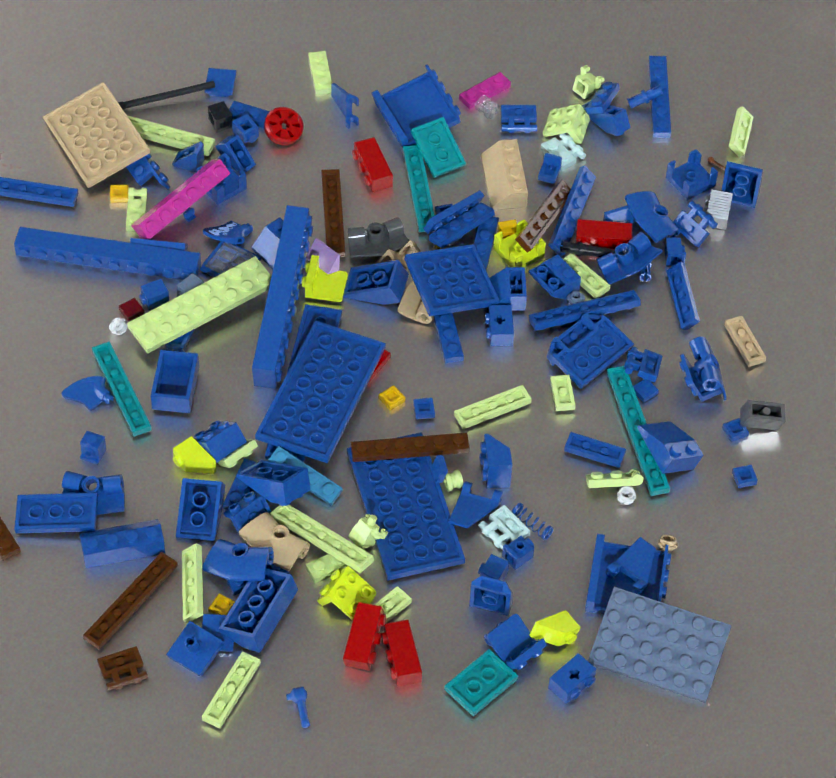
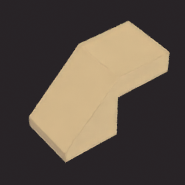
(390, 255)

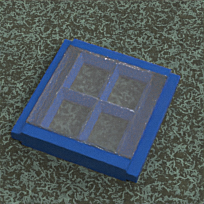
(224, 258)

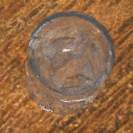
(486, 106)

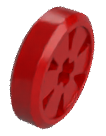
(274, 129)

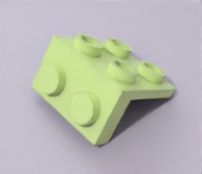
(569, 120)

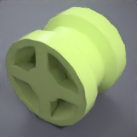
(453, 480)

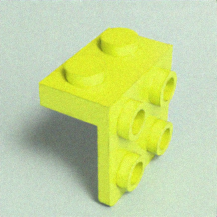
(323, 285)
(346, 591)

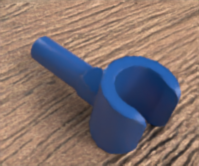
(189, 214)

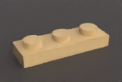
(745, 341)

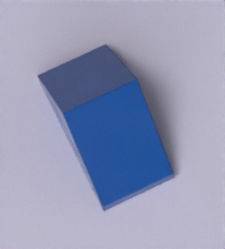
(190, 157)

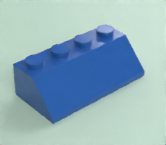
(122, 543)
(259, 610)

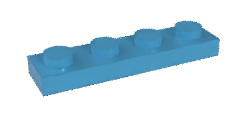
(319, 484)

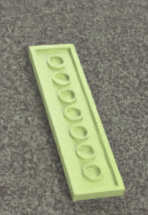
(200, 304)

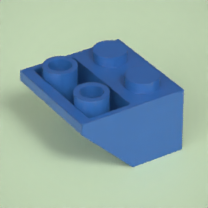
(556, 277)
(511, 287)
(221, 439)
(496, 463)

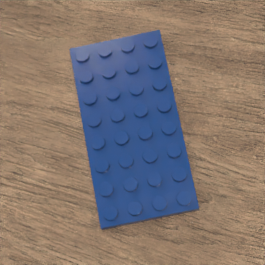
(320, 391)
(413, 513)

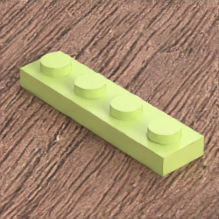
(492, 407)
(192, 583)
(231, 689)

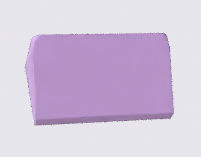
(328, 258)

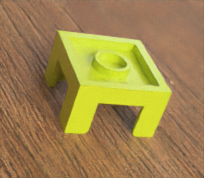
(513, 253)

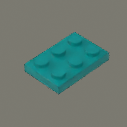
(438, 147)
(481, 682)

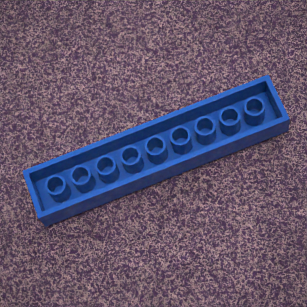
(281, 297)

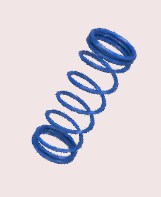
(547, 529)

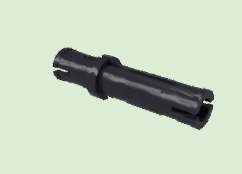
(587, 250)

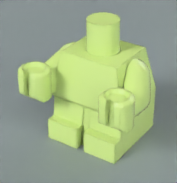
(587, 84)
(366, 532)

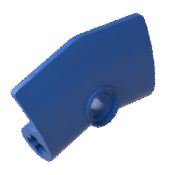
(651, 215)
(628, 258)
(707, 365)
(109, 490)
(238, 561)

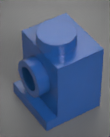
(247, 132)
(674, 251)
(92, 447)
(518, 552)

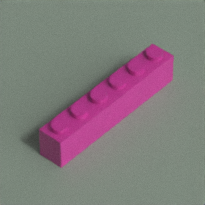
(180, 199)

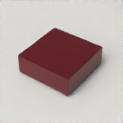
(131, 309)

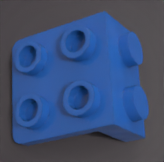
(693, 381)
(513, 643)

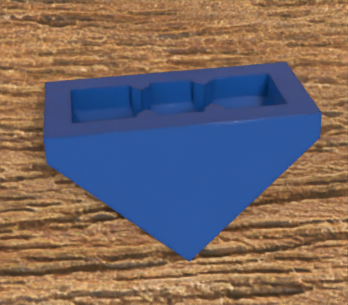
(620, 214)

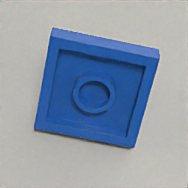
(195, 648)

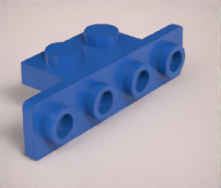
(144, 169)

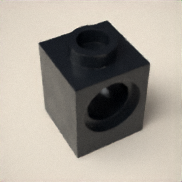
(220, 116)

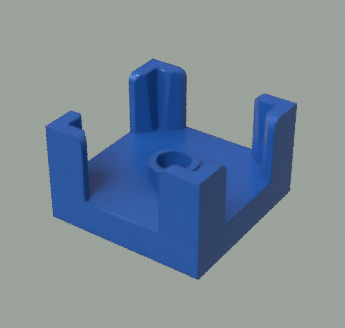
(691, 177)
(228, 186)

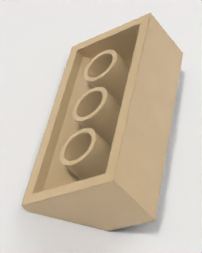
(504, 175)

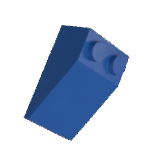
(743, 183)
(377, 283)
(671, 447)
(276, 481)
(200, 509)

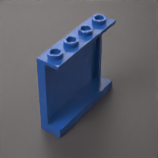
(415, 105)
(602, 585)

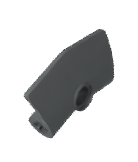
(376, 238)

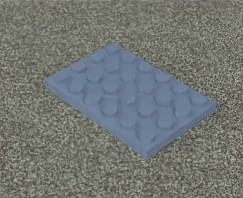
(659, 644)

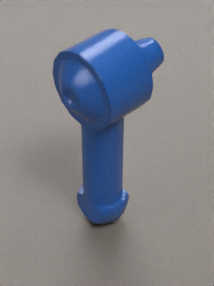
(299, 696)

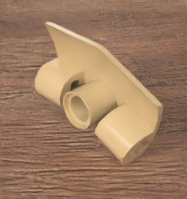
(412, 305)
(266, 532)

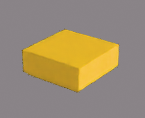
(119, 193)
(507, 227)
(391, 397)
(221, 605)

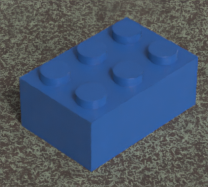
(175, 381)

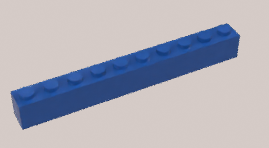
(106, 253)

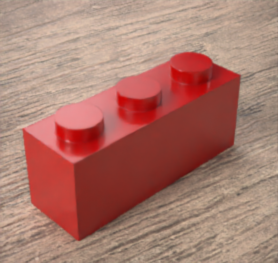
(372, 164)
(603, 233)
(364, 636)
(401, 653)

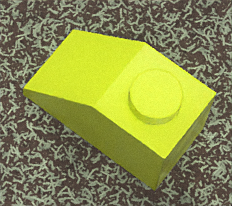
(193, 457)
(556, 629)

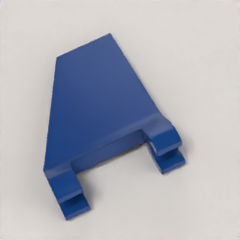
(344, 101)
(472, 507)
(635, 563)

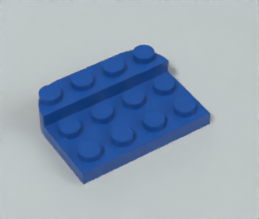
(588, 348)

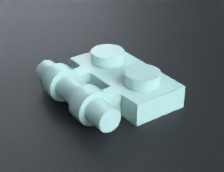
(558, 148)
(507, 523)

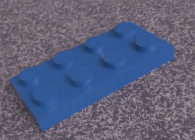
(56, 513)

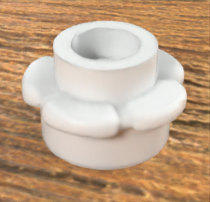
(118, 326)
(626, 491)

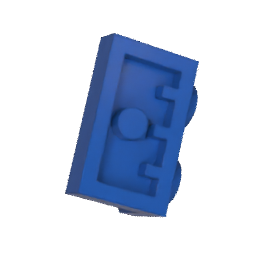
(247, 509)

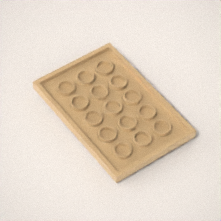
(96, 134)

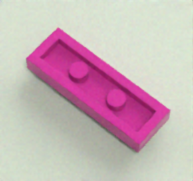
(488, 87)

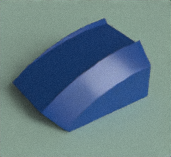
(491, 595)

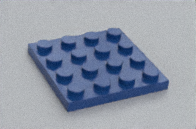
(451, 280)

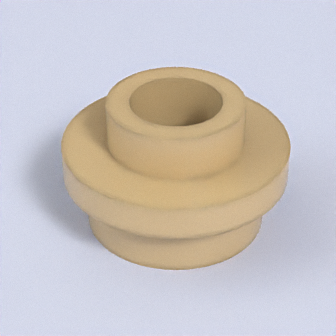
(668, 540)

